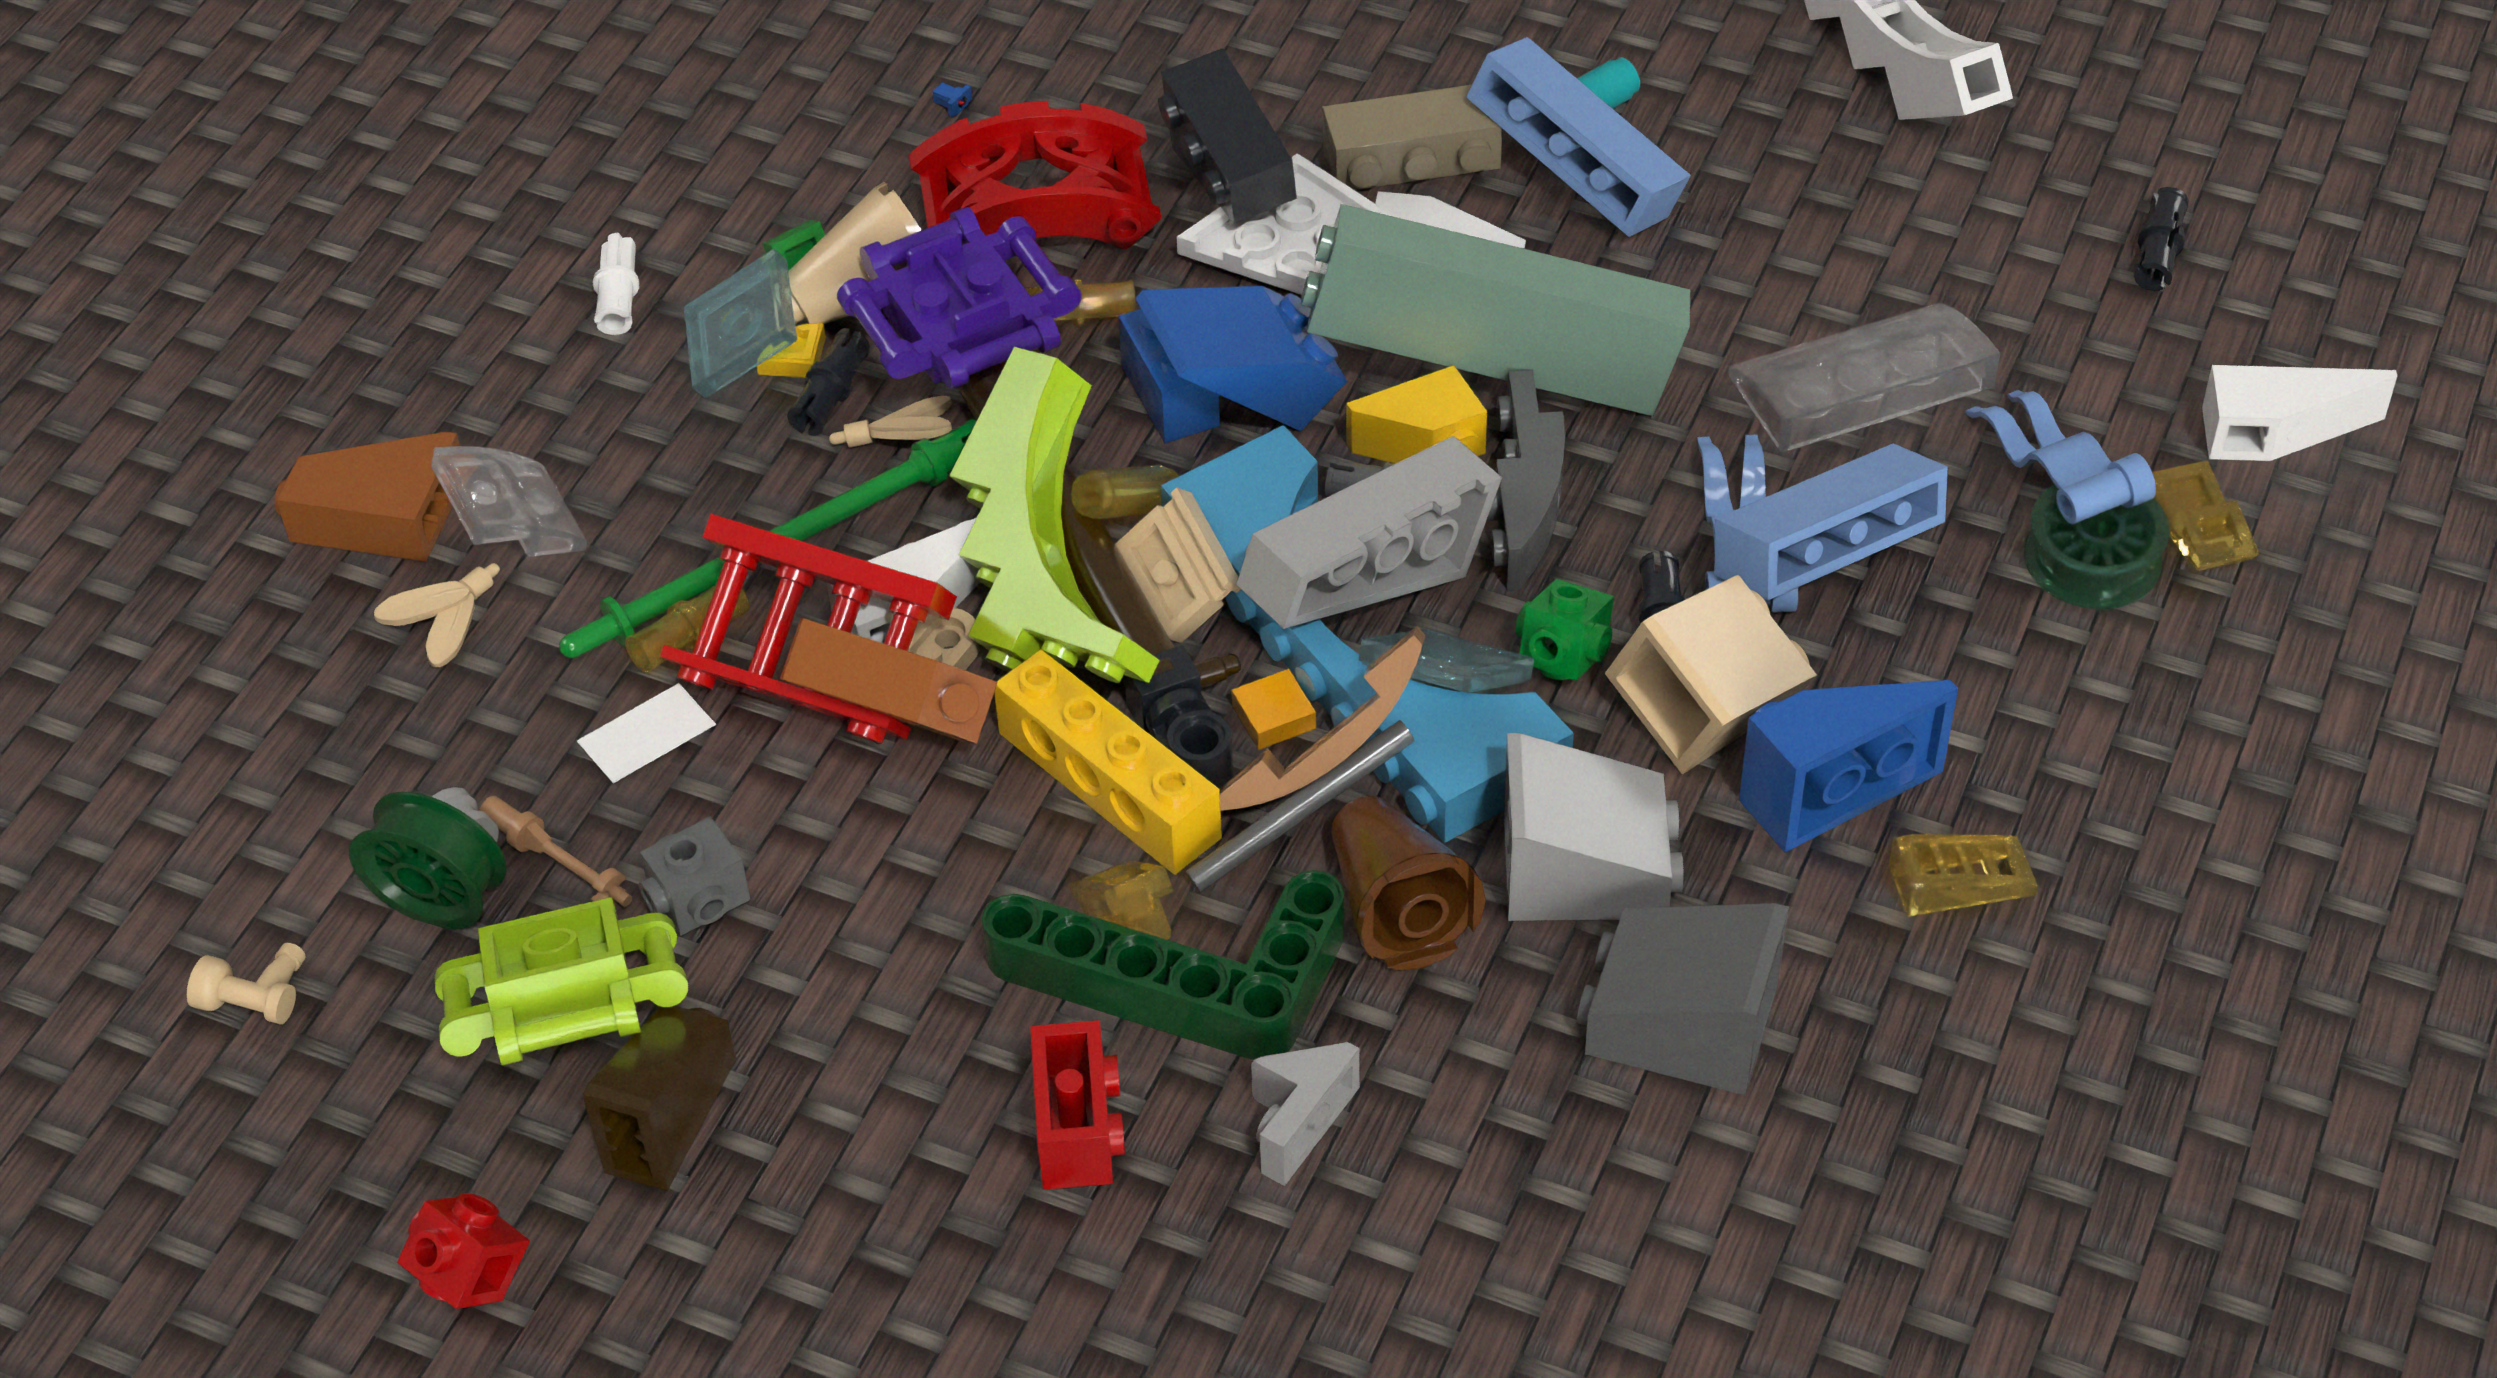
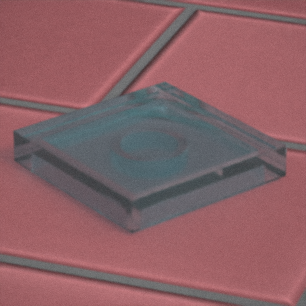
(740, 323)
(1456, 661)

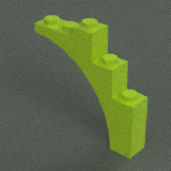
(1017, 541)

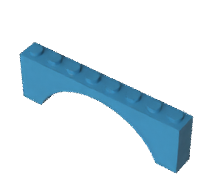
(1458, 756)

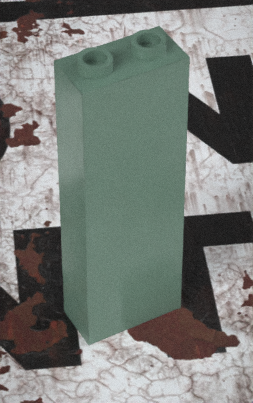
(1495, 309)

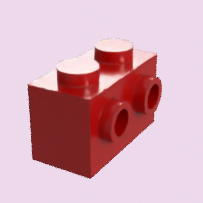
(1071, 1105)

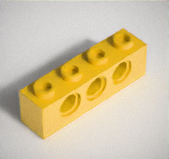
(1108, 761)

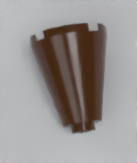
(1403, 885)

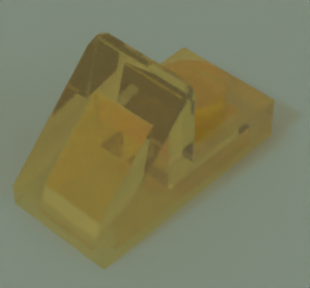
(1127, 896)

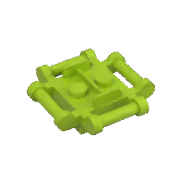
(557, 980)

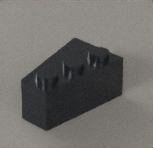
(1225, 137)

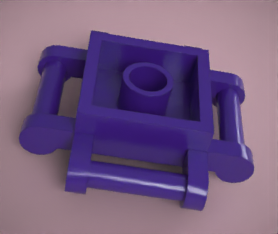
(957, 298)

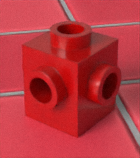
(462, 1250)

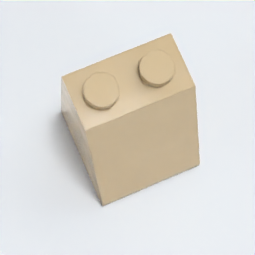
(1707, 669)

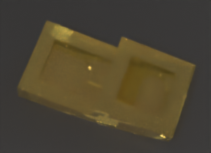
(2200, 519)

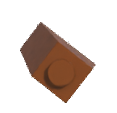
(368, 498)

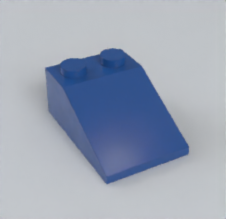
(1247, 348)
(1841, 753)

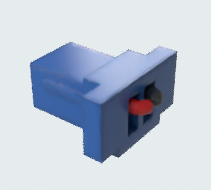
(952, 98)

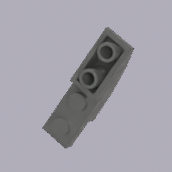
(1530, 481)

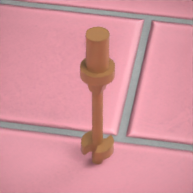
(526, 832)

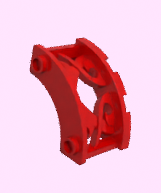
(1083, 141)

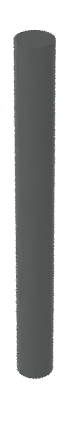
(1299, 806)

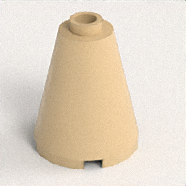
(837, 258)

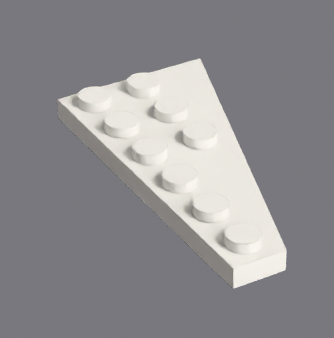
(1280, 242)

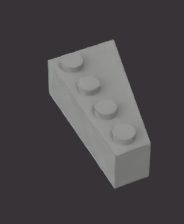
(1373, 539)

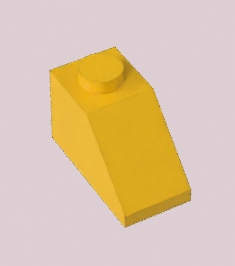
(1415, 417)

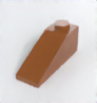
(889, 681)

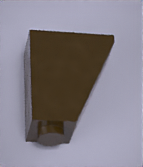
(658, 1094)

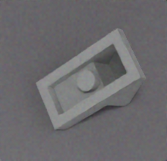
(1303, 1100)

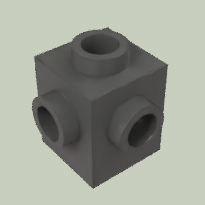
(693, 876)

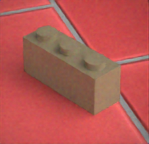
(1409, 138)

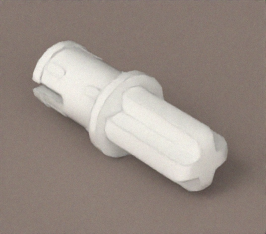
(616, 285)

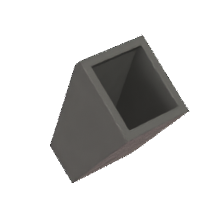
(1687, 991)

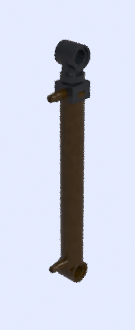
(1172, 701)

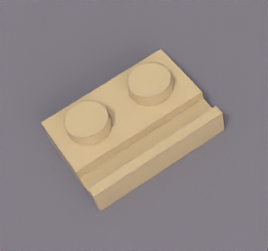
(1179, 564)

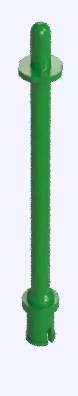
(926, 463)

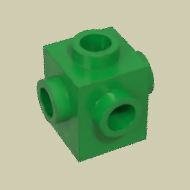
(1566, 629)

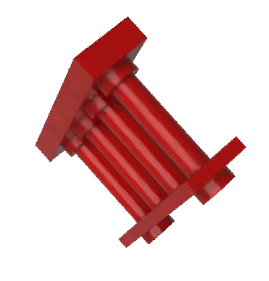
(797, 568)

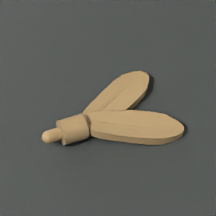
(909, 423)
(448, 601)

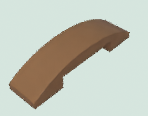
(1267, 778)

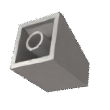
(1585, 834)

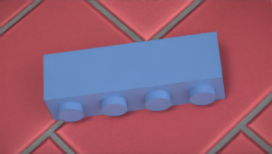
(1578, 136)
(1830, 520)

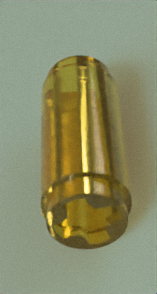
(1120, 491)

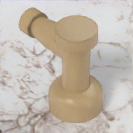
(214, 984)

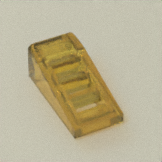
(1946, 891)

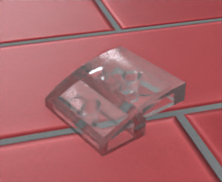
(506, 499)

